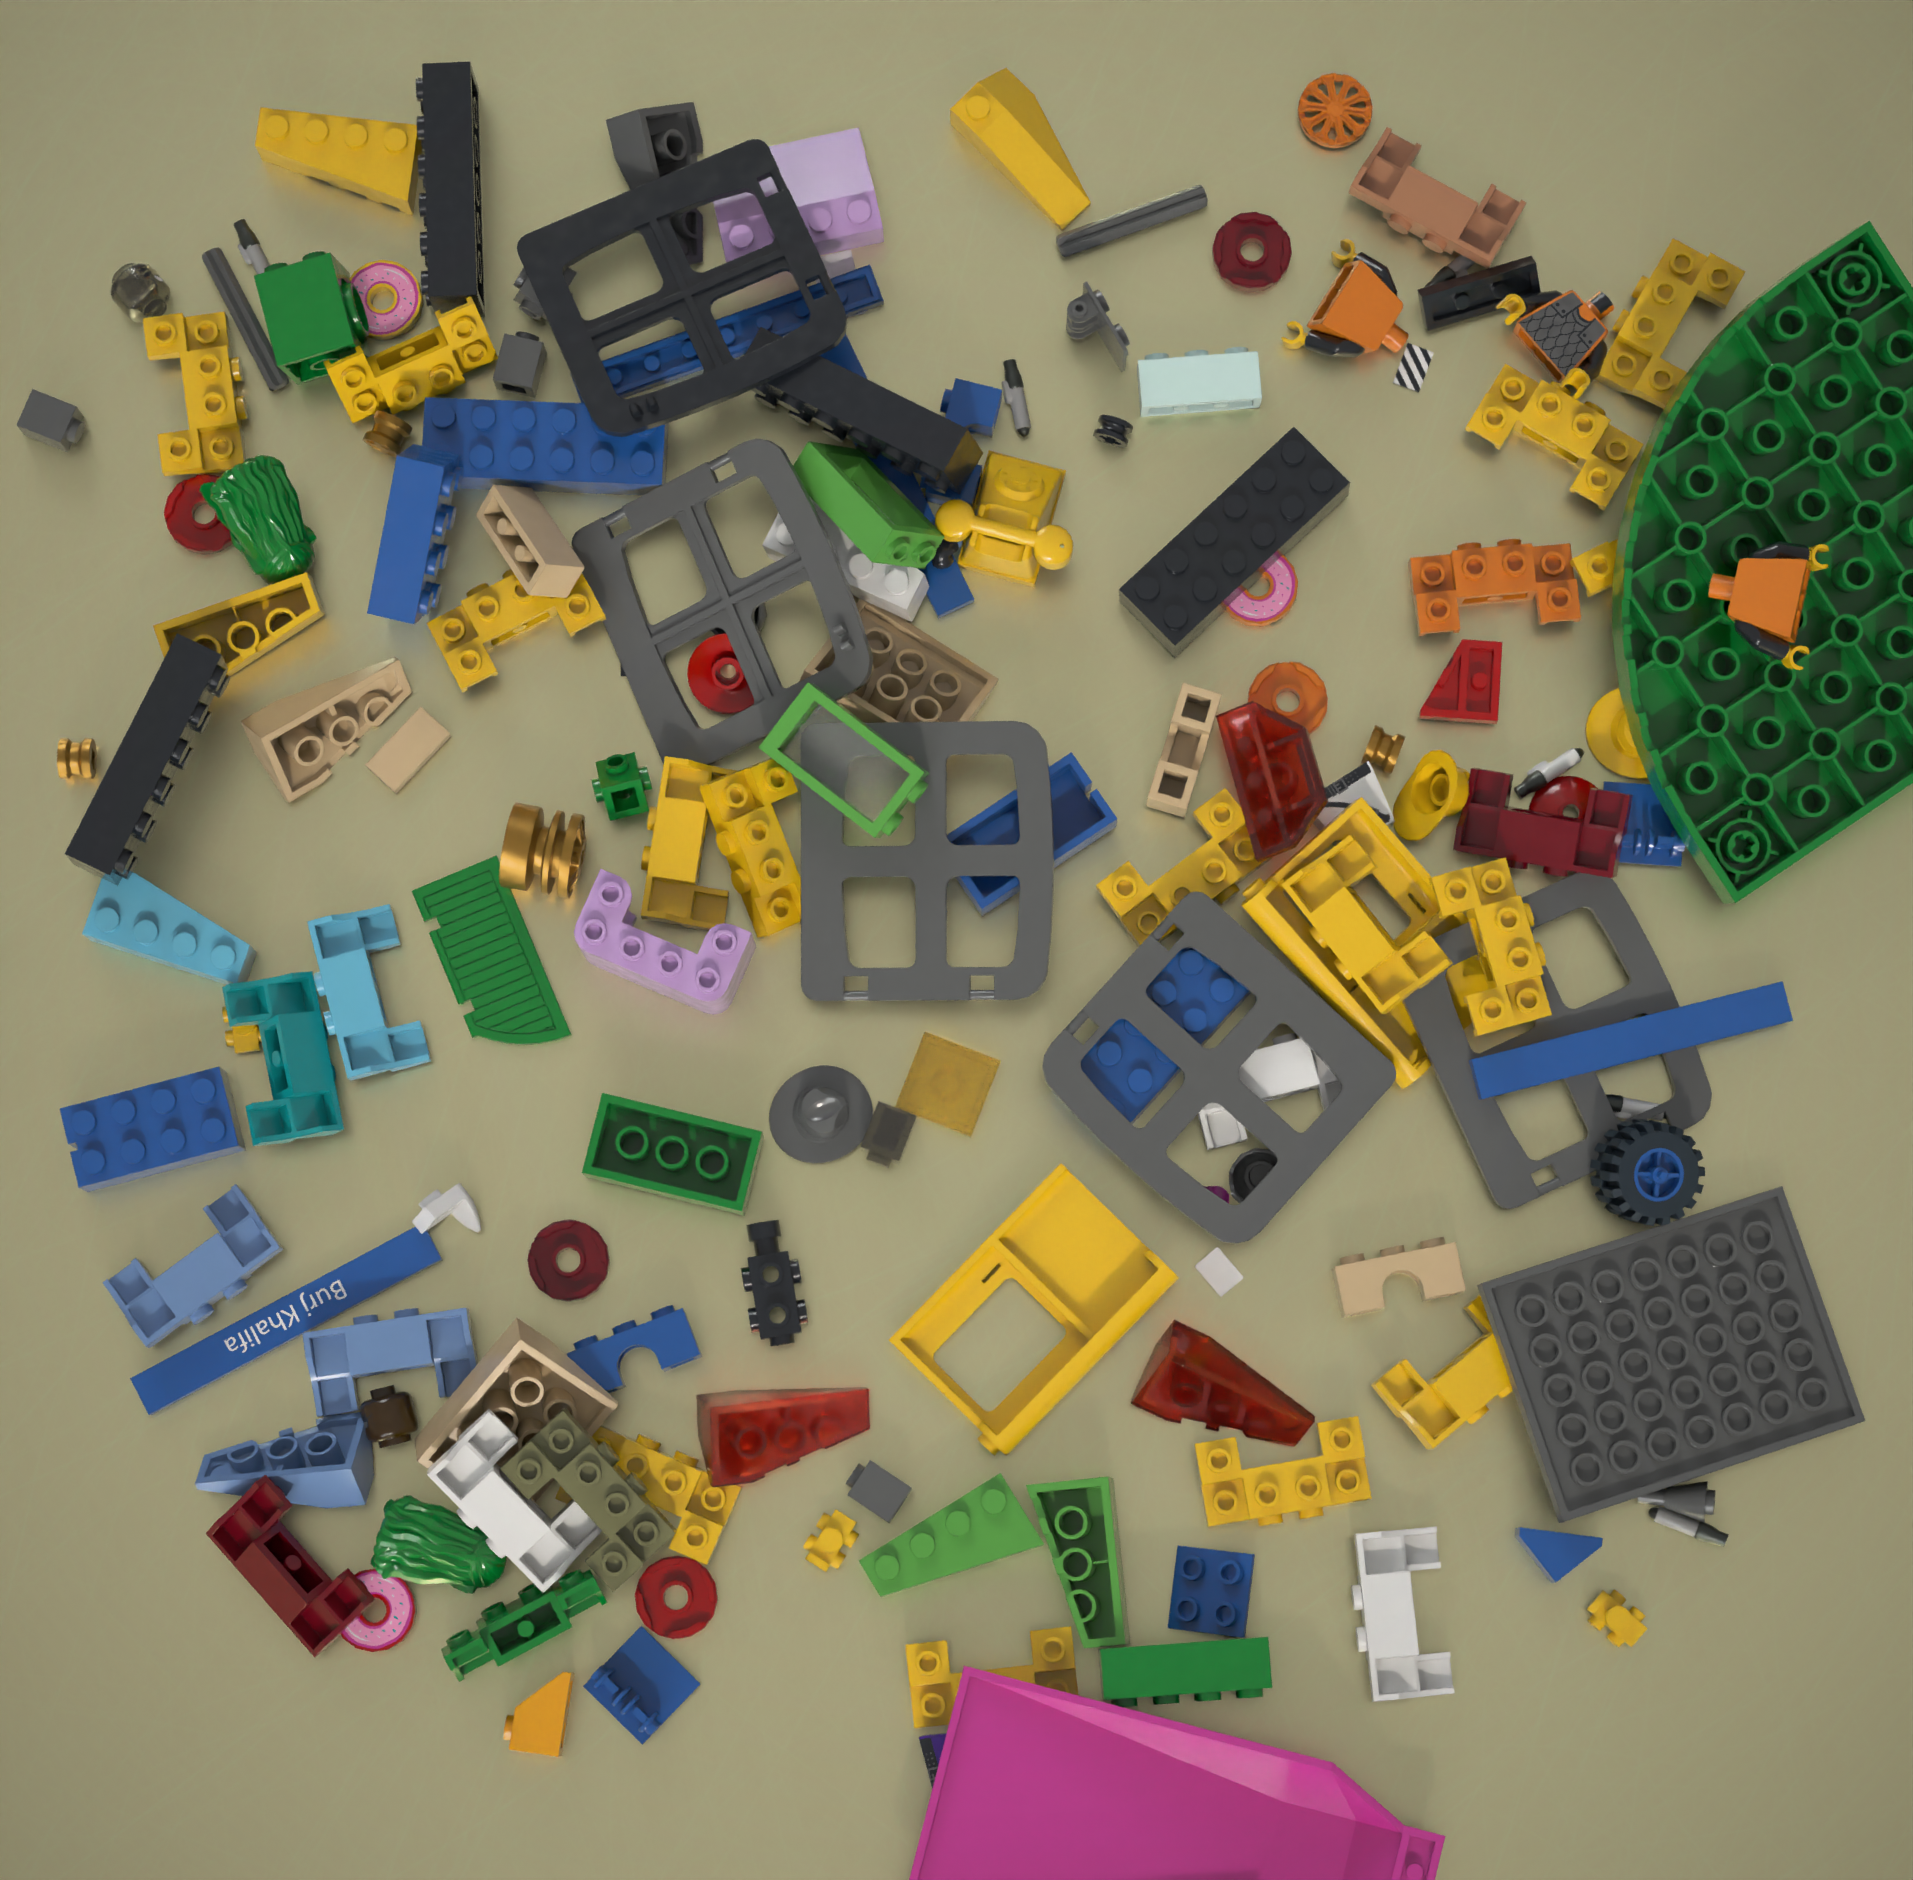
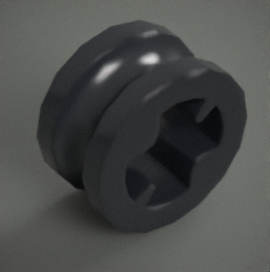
(1113, 431)

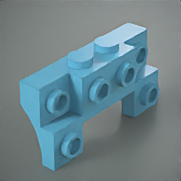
(353, 994)

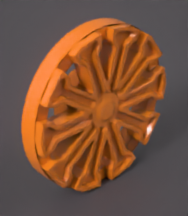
(1335, 110)

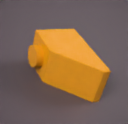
(541, 1719)

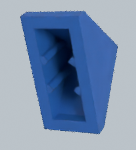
(1556, 1551)

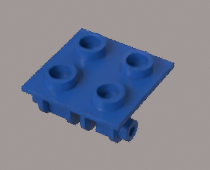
(1650, 833)
(1211, 1591)
(641, 1685)

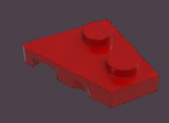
(1468, 685)

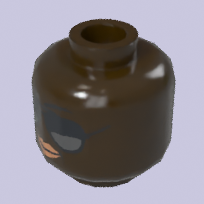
(389, 1416)

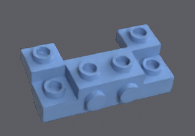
(201, 1277)
(384, 1347)

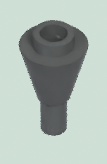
(1688, 1499)

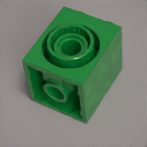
(311, 314)

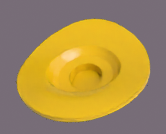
(1611, 738)

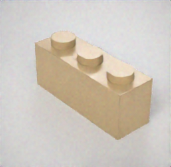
(530, 541)

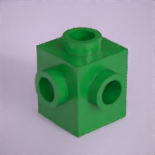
(622, 785)

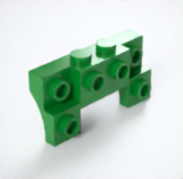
(522, 1624)

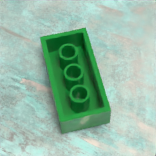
(673, 1154)
(1185, 1669)

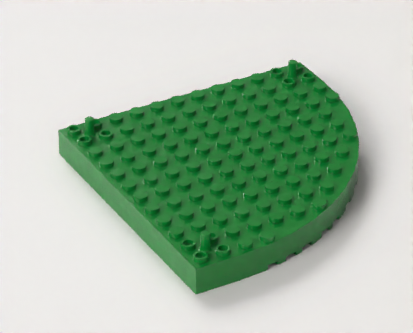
(1795, 437)

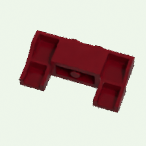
(1542, 838)
(284, 1571)

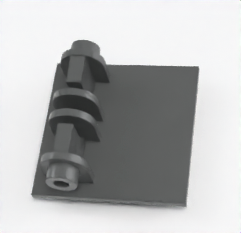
(1089, 315)

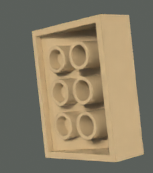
(910, 675)
(525, 1386)

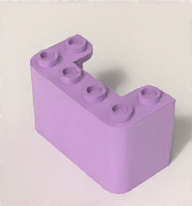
(697, 980)

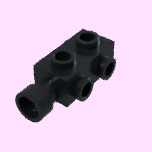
(773, 1294)

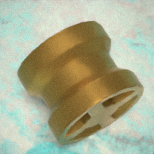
(387, 433)
(1383, 749)
(76, 758)

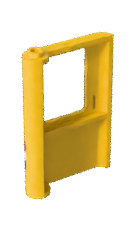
(1410, 888)
(1076, 1266)

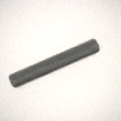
(1131, 220)
(244, 318)

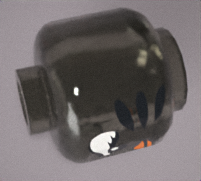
(139, 291)

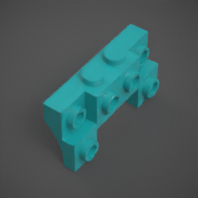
(295, 1057)

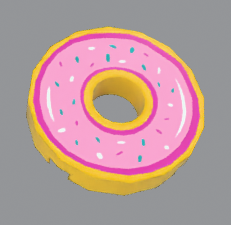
(407, 301)

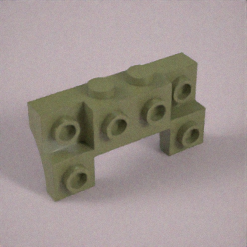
(601, 1490)

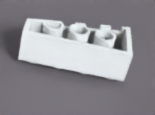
(883, 585)

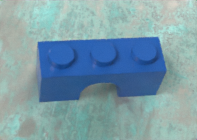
(976, 409)
(666, 1335)

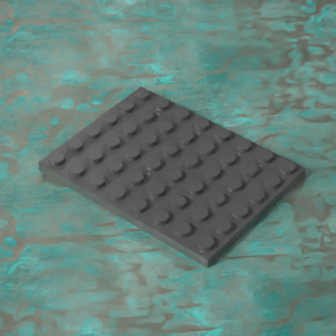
(1670, 1354)

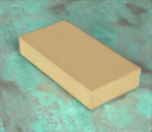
(408, 750)

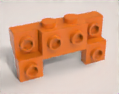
(1491, 576)

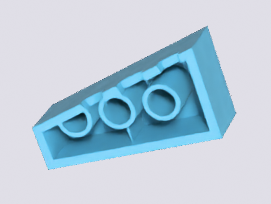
(164, 930)

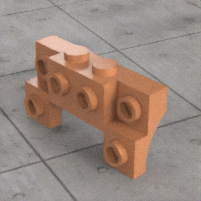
(1430, 208)

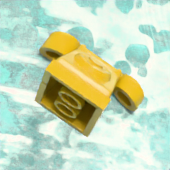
(1010, 521)

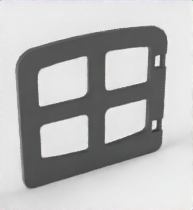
(726, 605)
(931, 865)
(1214, 1072)
(1489, 1137)

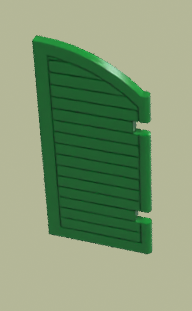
(491, 957)

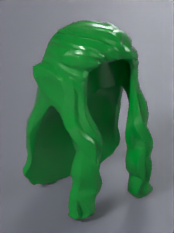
(263, 517)
(433, 1547)

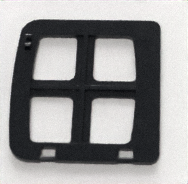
(684, 292)

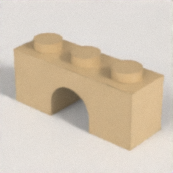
(1183, 750)
(1433, 1268)

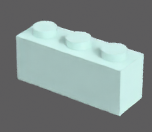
(1199, 382)

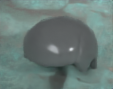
(1249, 1171)

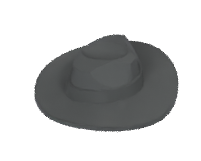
(820, 1114)

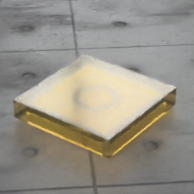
(948, 1084)

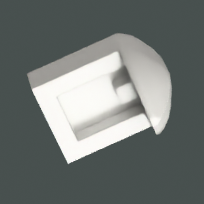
(439, 1206)

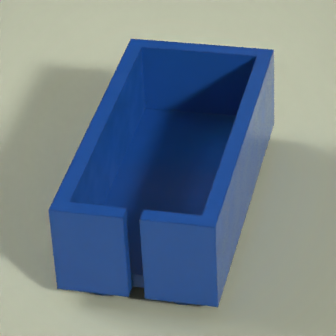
(415, 534)
(1075, 826)
(152, 1129)

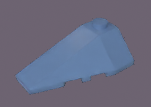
(312, 1467)

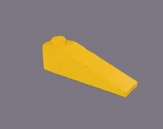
(1016, 138)

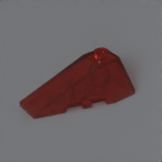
(1206, 1383)
(762, 1430)

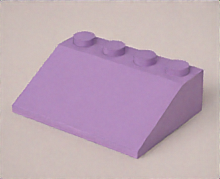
(830, 188)

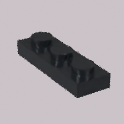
(1476, 292)

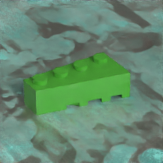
(961, 1536)
(1086, 1553)

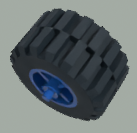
(1647, 1172)

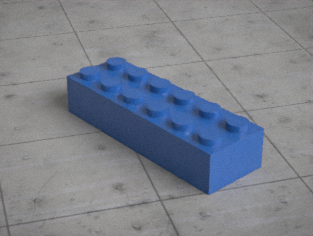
(543, 447)
(1128, 1065)

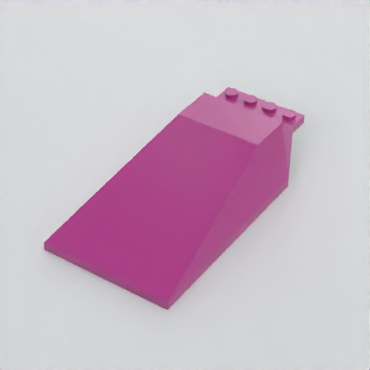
(1105, 1792)

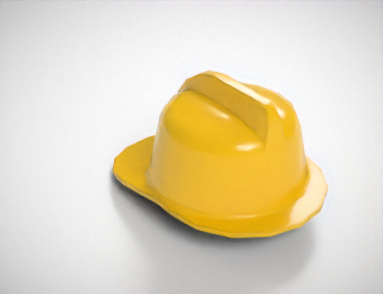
(1431, 793)

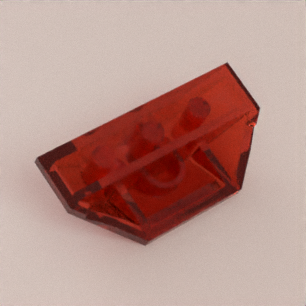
(1273, 776)

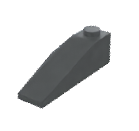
(656, 143)

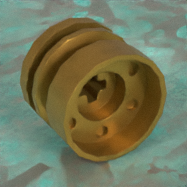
(542, 850)

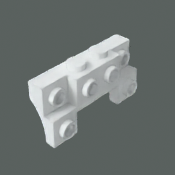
(1271, 1074)
(513, 1523)
(1389, 1614)

